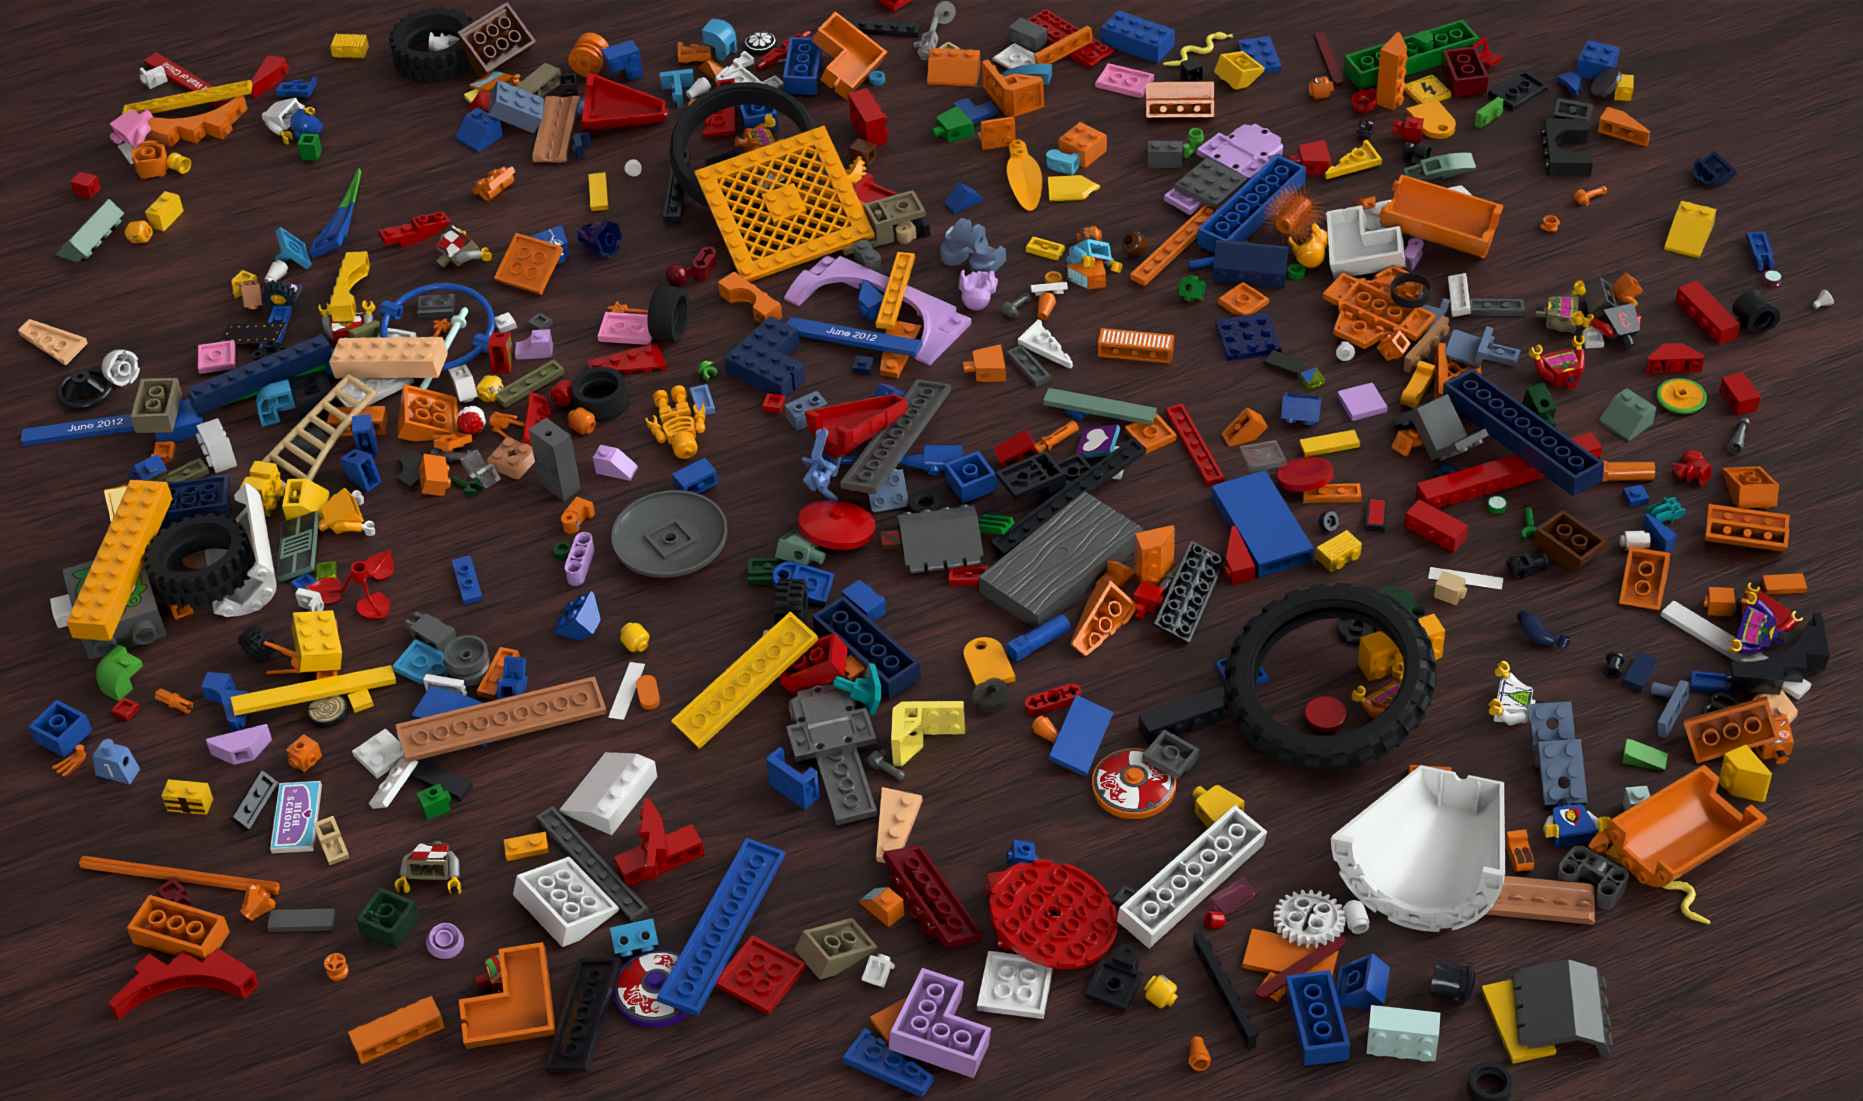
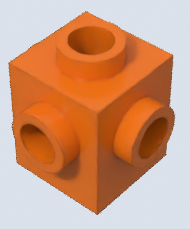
(1393, 345)
(303, 753)

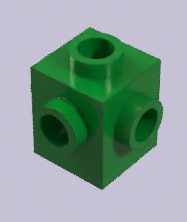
(1197, 290)

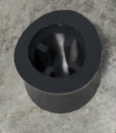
(1756, 312)
(1453, 981)

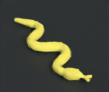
(1219, 36)
(1678, 885)

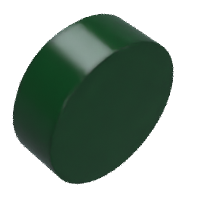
(561, 550)

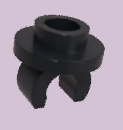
(1365, 128)

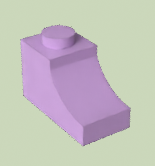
(536, 346)

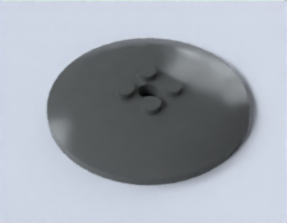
(680, 515)

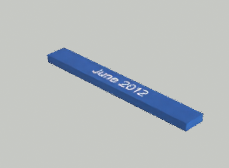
(856, 337)
(77, 430)

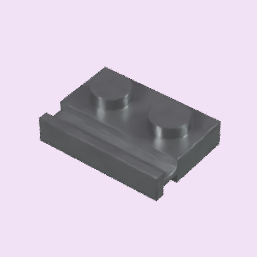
(436, 306)

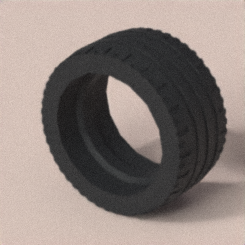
(668, 313)
(600, 379)

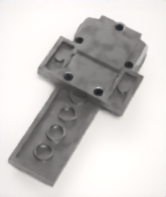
(831, 731)

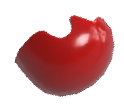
(1364, 101)

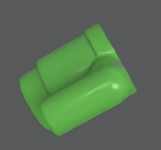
(1195, 140)

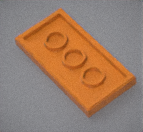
(1272, 953)

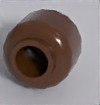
(1134, 243)

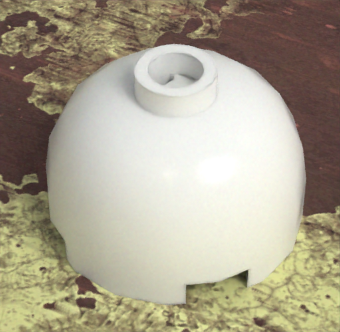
(120, 367)

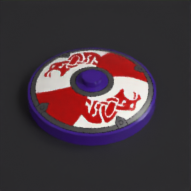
(639, 986)

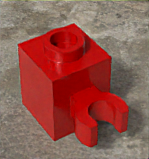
(1148, 599)

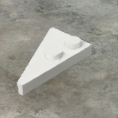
(1042, 343)

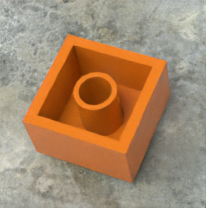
(1084, 141)

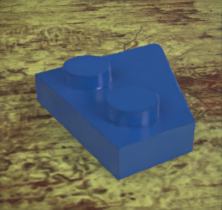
(296, 88)

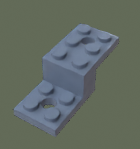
(1557, 753)

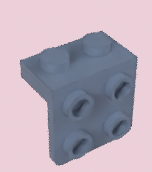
(1469, 348)
(891, 495)

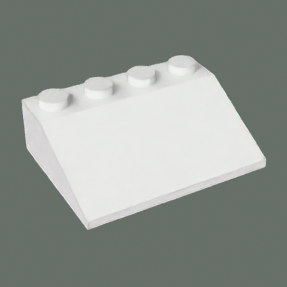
(610, 790)
(564, 900)

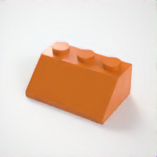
(953, 67)
(1154, 554)

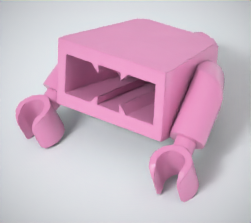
(131, 128)

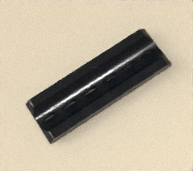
(1189, 592)

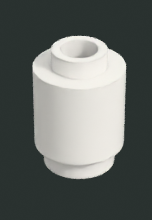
(1635, 539)
(1356, 916)

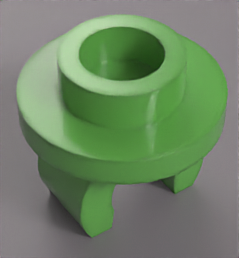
(706, 367)

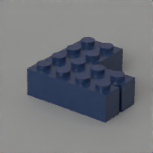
(765, 361)

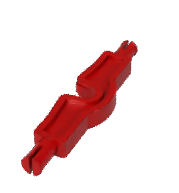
(778, 54)

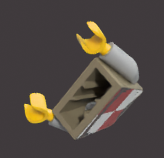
(459, 248)
(429, 862)

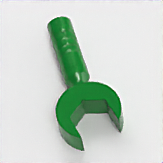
(1530, 529)

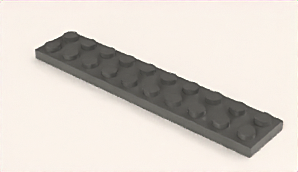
(891, 444)

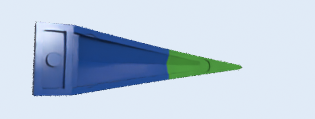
(337, 228)

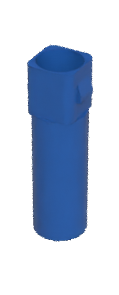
(1038, 637)

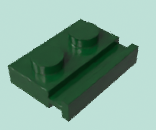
(761, 570)

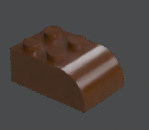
(1568, 540)

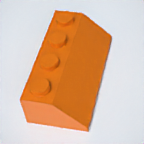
(1392, 73)
(1730, 728)

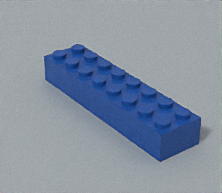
(1245, 209)

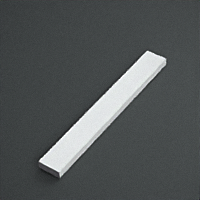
(1719, 639)

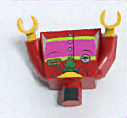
(1561, 366)

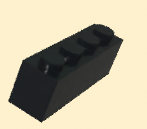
(1182, 715)

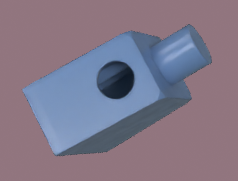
(115, 762)

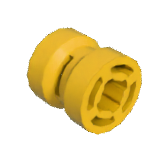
(179, 163)

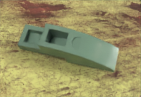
(1441, 166)

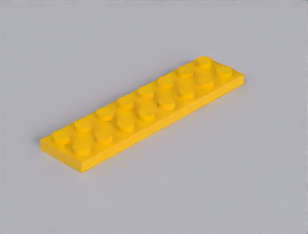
(744, 680)

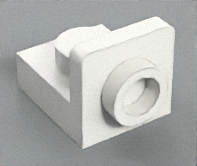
(309, 600)
(877, 970)

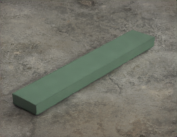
(1100, 406)

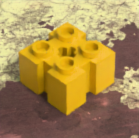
(267, 482)

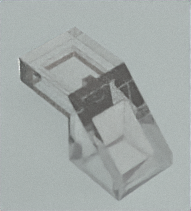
(478, 469)

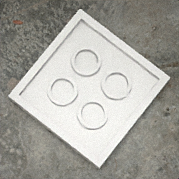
(1014, 986)

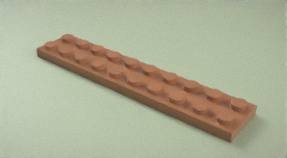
(500, 719)

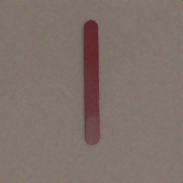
(1329, 58)
(1300, 966)

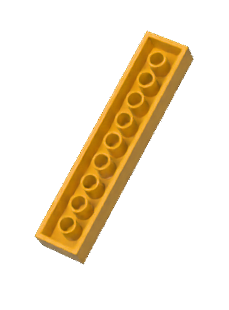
(119, 560)

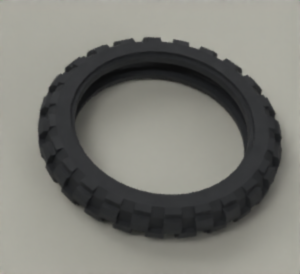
(1343, 749)

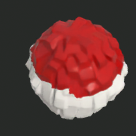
(471, 420)

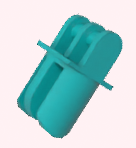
(1666, 510)

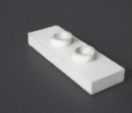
(1459, 295)
(392, 784)

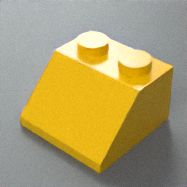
(1238, 69)
(1745, 774)

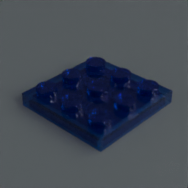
(1248, 336)

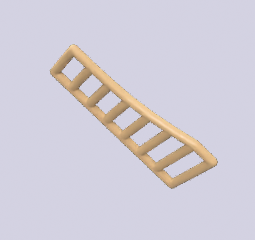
(312, 417)

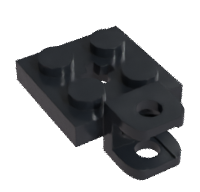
(1121, 970)

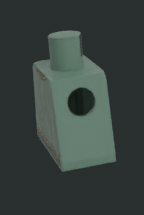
(798, 549)

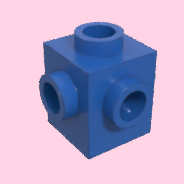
(1021, 852)

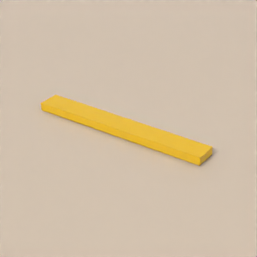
(191, 98)
(313, 690)

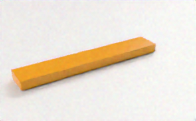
(895, 290)

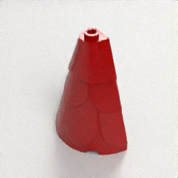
(618, 106)
(854, 421)

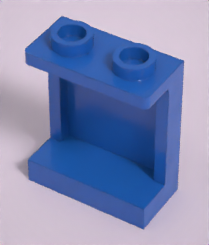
(797, 787)

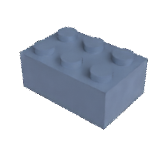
(516, 106)

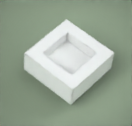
(505, 322)

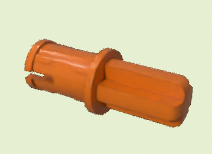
(173, 700)

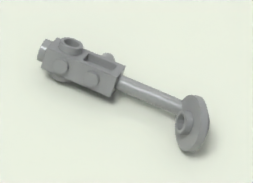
(930, 38)

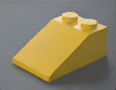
(1690, 229)

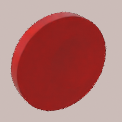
(1305, 474)

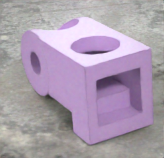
(1413, 253)

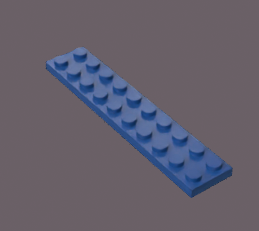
(721, 927)

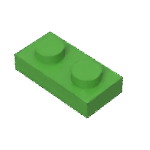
(1489, 112)

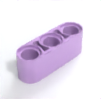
(579, 559)

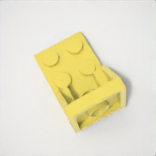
(922, 719)

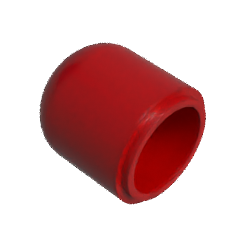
(1216, 918)

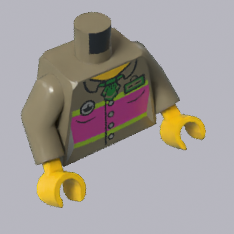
(1563, 311)

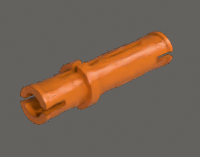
(1048, 442)

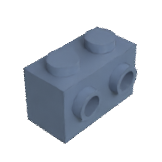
(796, 409)

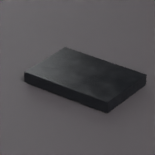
(1518, 90)

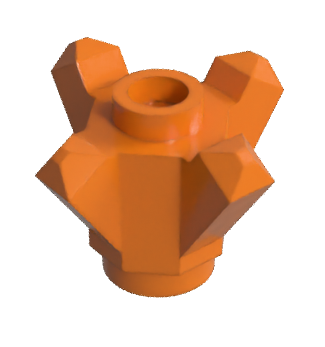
(256, 902)

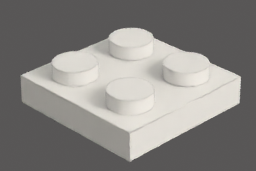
(379, 753)

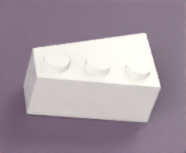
(215, 445)

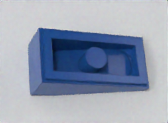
(1659, 533)

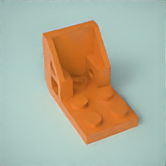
(1013, 93)

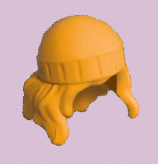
(1312, 252)

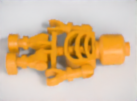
(677, 422)

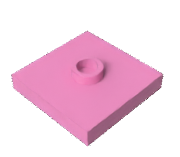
(216, 356)

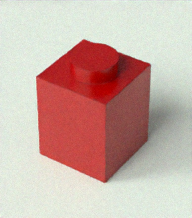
(85, 185)

